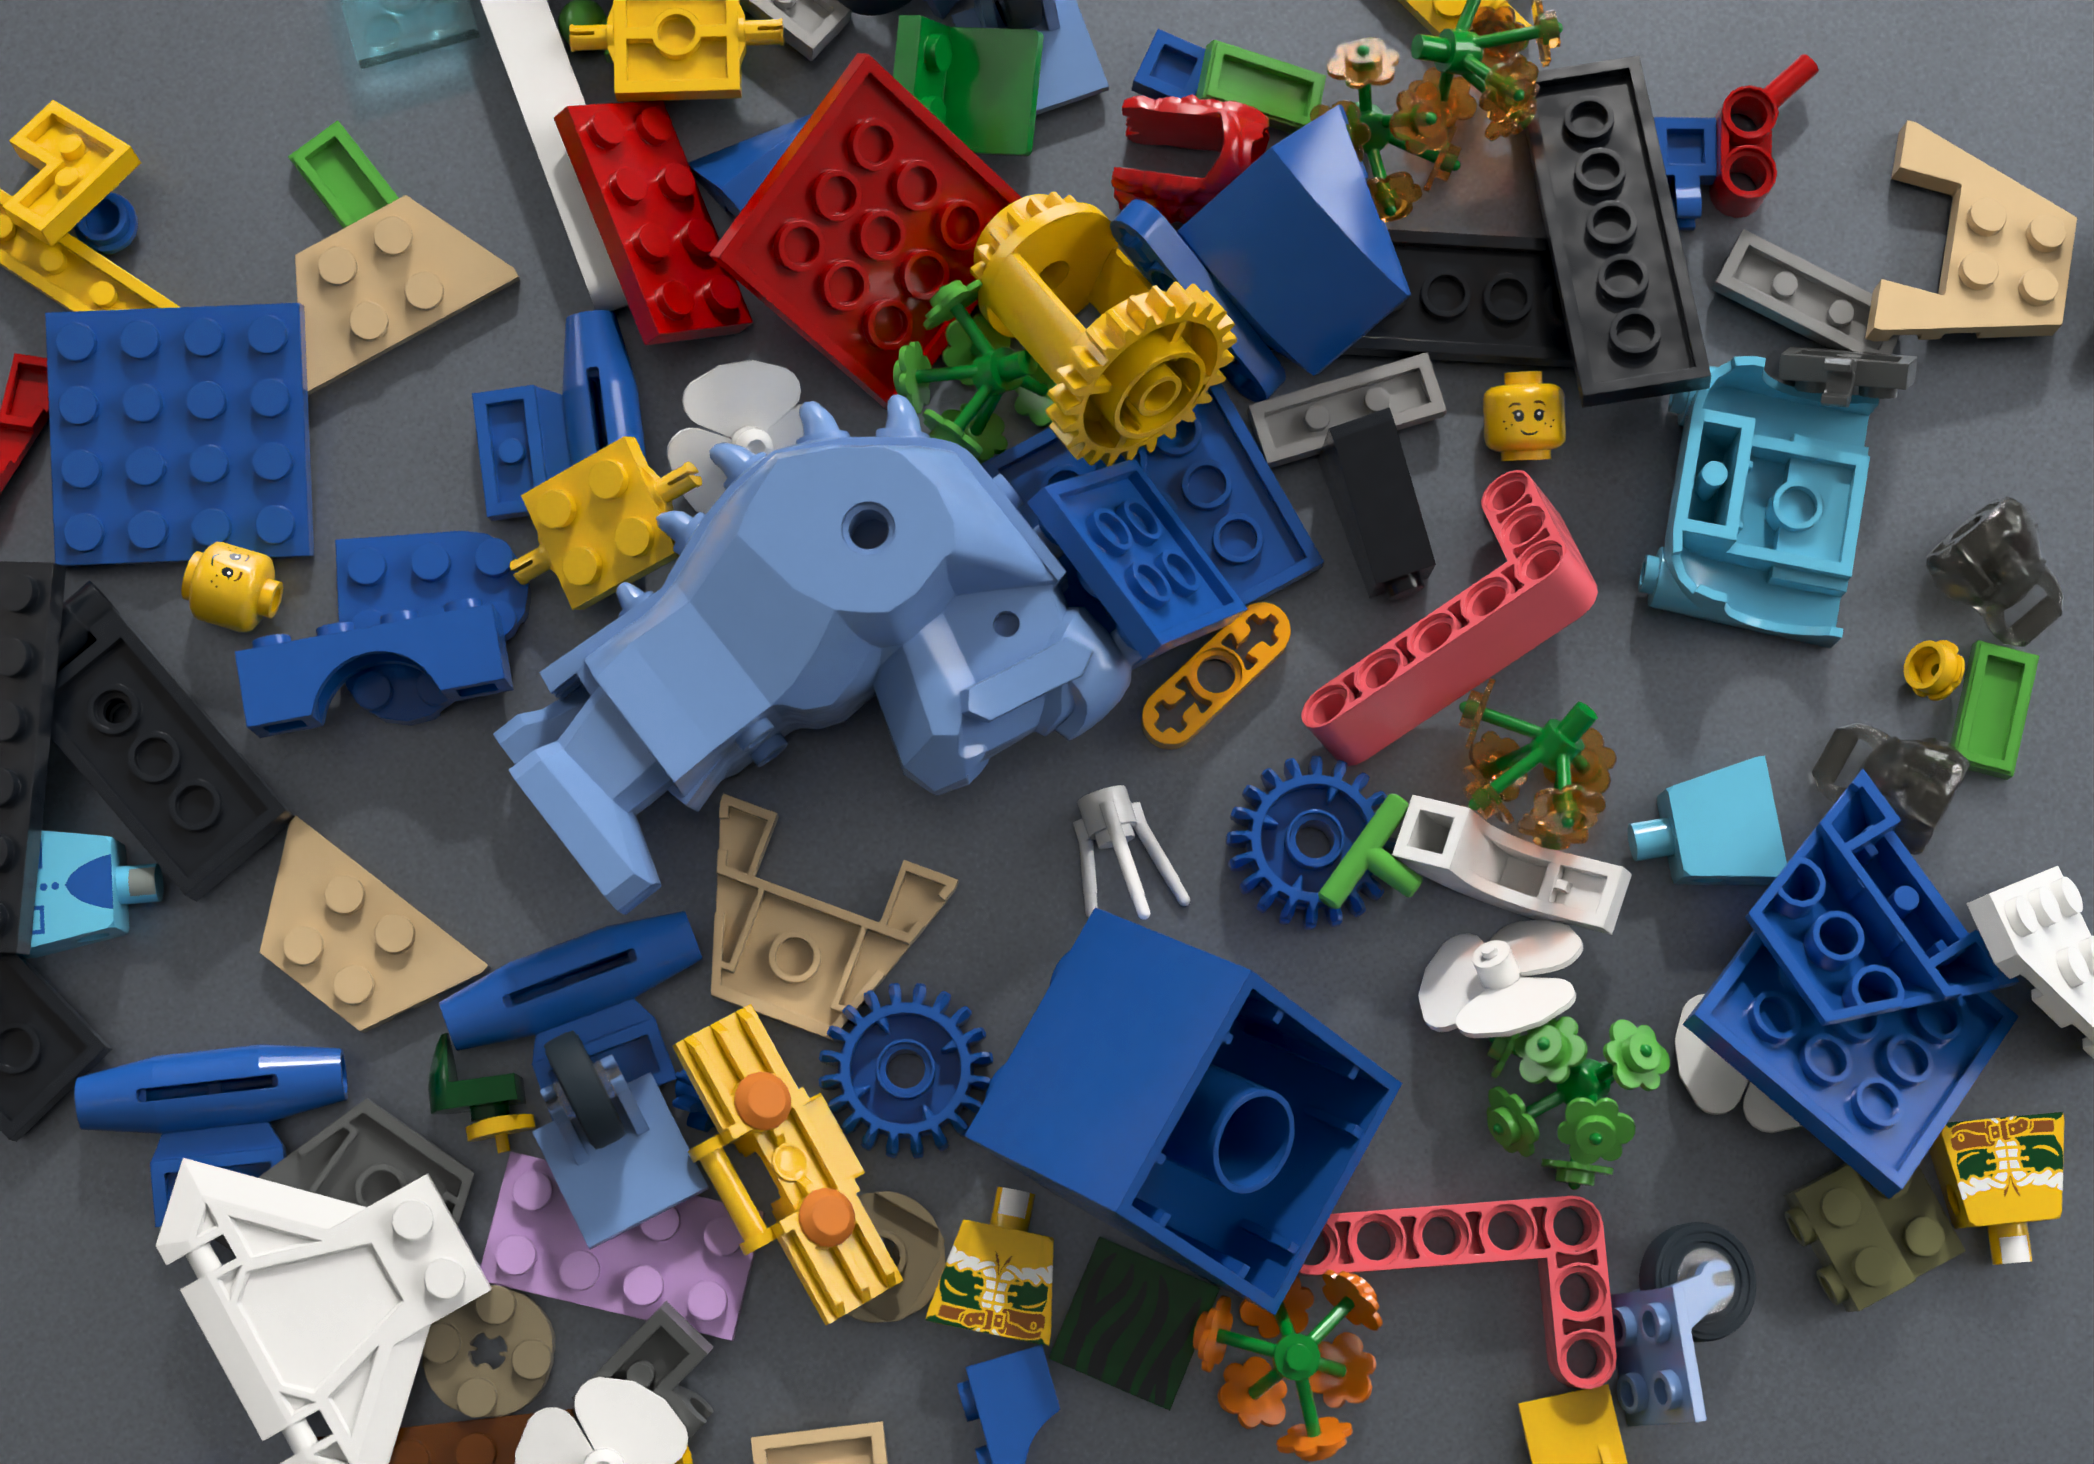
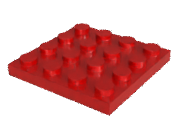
(865, 226)

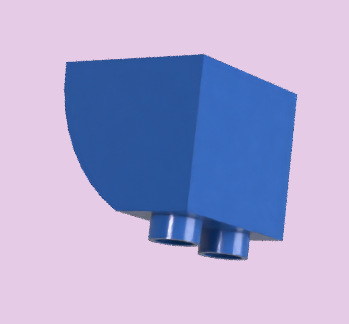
(1185, 1106)

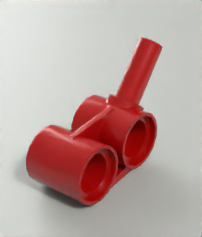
(1752, 150)

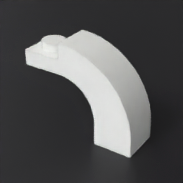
(1505, 871)

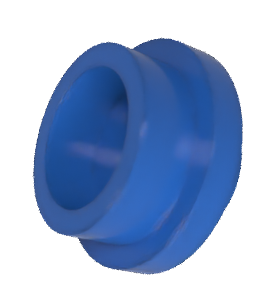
(108, 225)

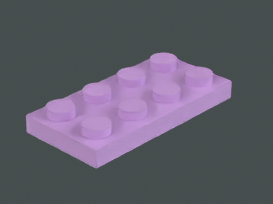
(675, 1257)

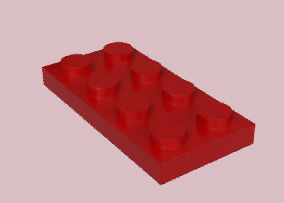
(652, 220)

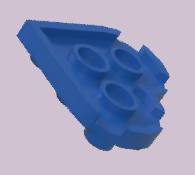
(421, 576)

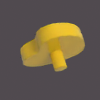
(499, 1128)

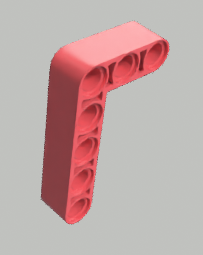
(1466, 638)
(1474, 1246)

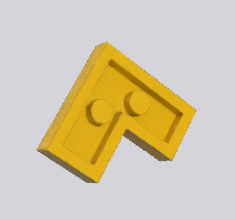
(76, 173)

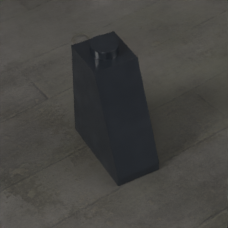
(1377, 504)

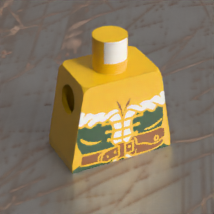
(2002, 1177)
(999, 1275)

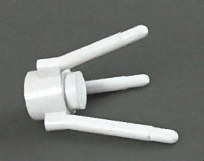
(1110, 821)

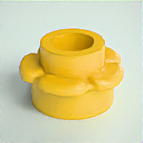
(1934, 669)

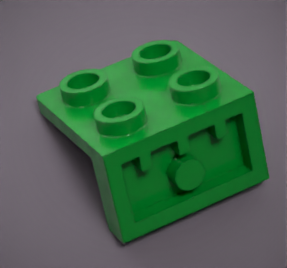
(973, 80)

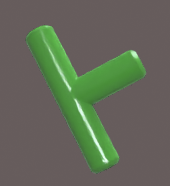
(1368, 854)

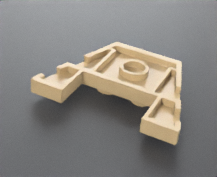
(2001, 255)
(796, 953)

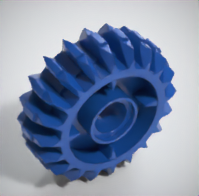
(1271, 838)
(897, 1031)

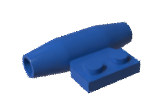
(538, 433)
(585, 989)
(211, 1105)

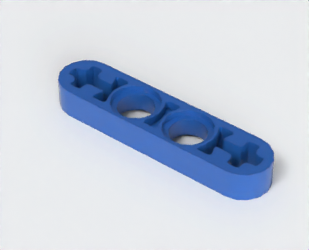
(1167, 259)

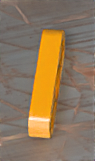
(1238, 632)

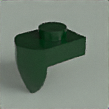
(480, 1096)

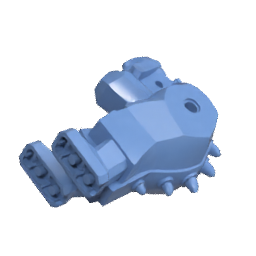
(791, 608)

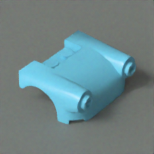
(1762, 506)

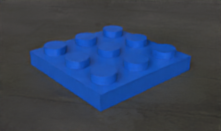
(1136, 557)

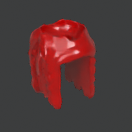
(1189, 123)

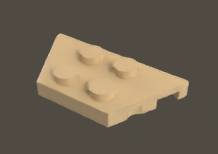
(387, 285)
(355, 936)

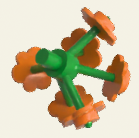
(1327, 1368)

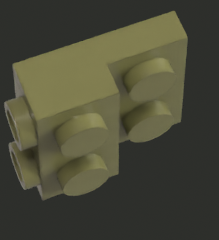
(1867, 1240)

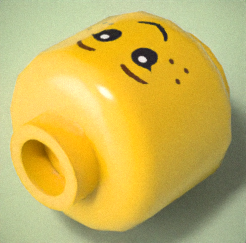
(1524, 417)
(231, 587)

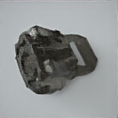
(1994, 565)
(1911, 774)

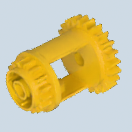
(1135, 364)

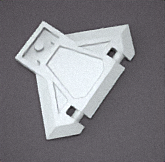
(319, 1301)

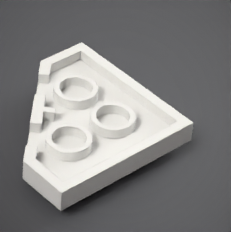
(2040, 934)

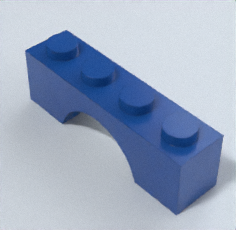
(292, 682)
(1012, 1401)

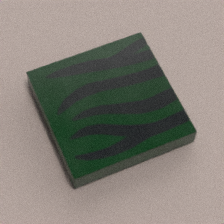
(1133, 1323)

